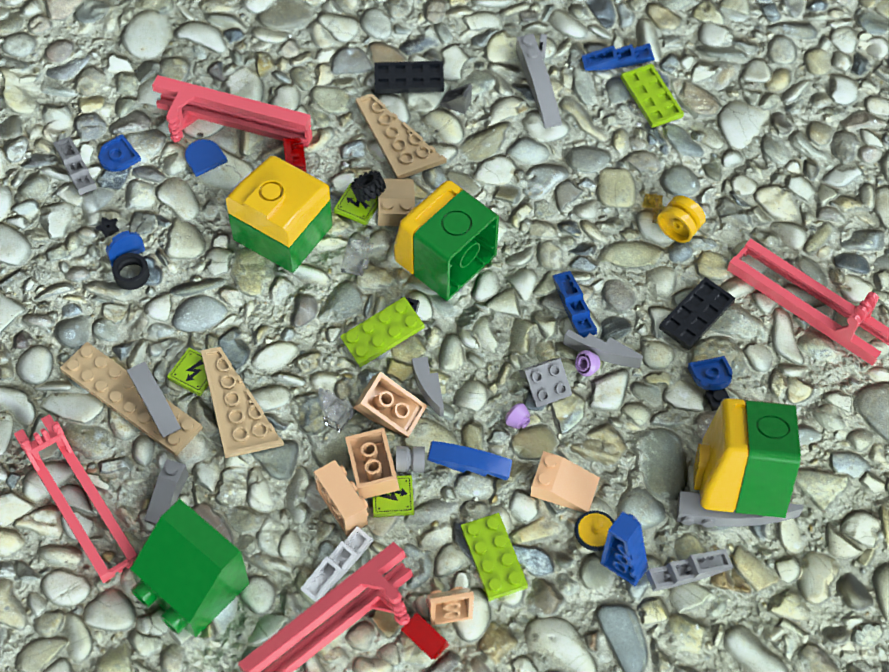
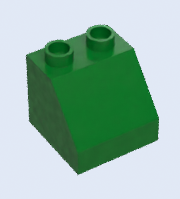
(188, 570)

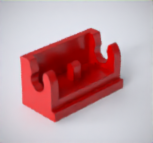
(294, 153)
(425, 636)

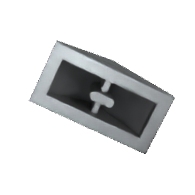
(458, 99)

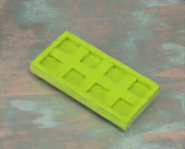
(652, 95)
(382, 331)
(494, 556)

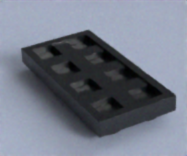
(409, 77)
(697, 313)

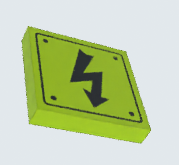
(356, 210)
(190, 372)
(396, 503)

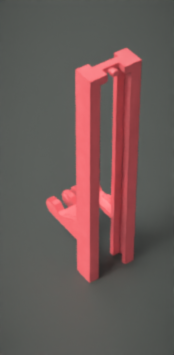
(193, 102)
(856, 316)
(56, 435)
(380, 596)

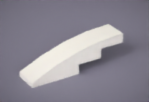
(337, 564)

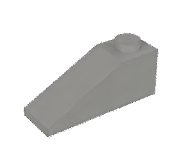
(167, 489)

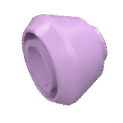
(587, 363)
(518, 416)

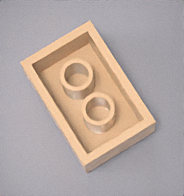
(372, 463)
(341, 497)

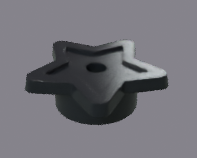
(110, 230)

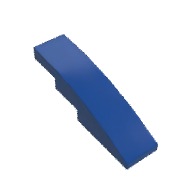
(617, 58)
(574, 304)
(469, 459)

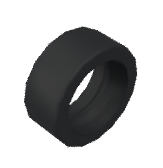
(130, 259)

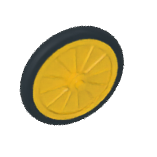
(592, 529)

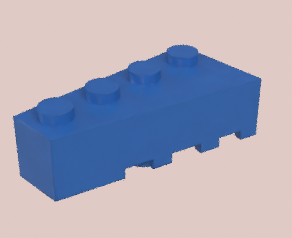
(625, 549)

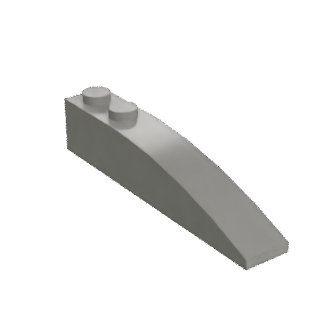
(538, 80)
(691, 512)

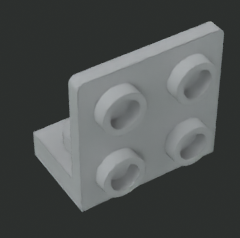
(547, 381)

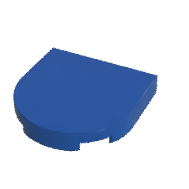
(118, 154)
(204, 156)
(124, 243)
(711, 373)

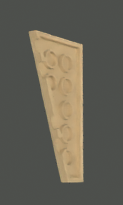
(399, 143)
(237, 413)

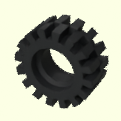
(368, 186)

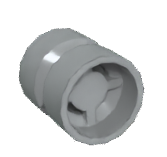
(410, 459)

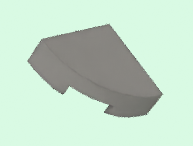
(542, 45)

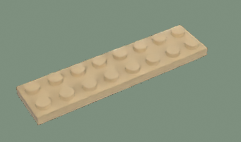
(115, 389)

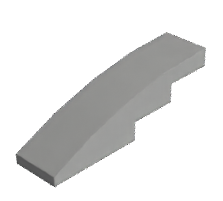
(74, 165)
(609, 351)
(153, 399)
(689, 570)

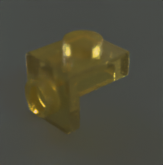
(654, 201)

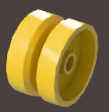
(681, 219)

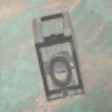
(334, 411)

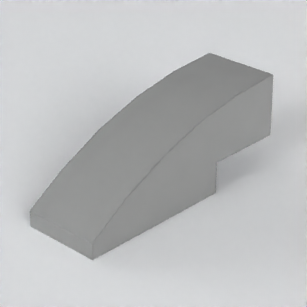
(428, 384)

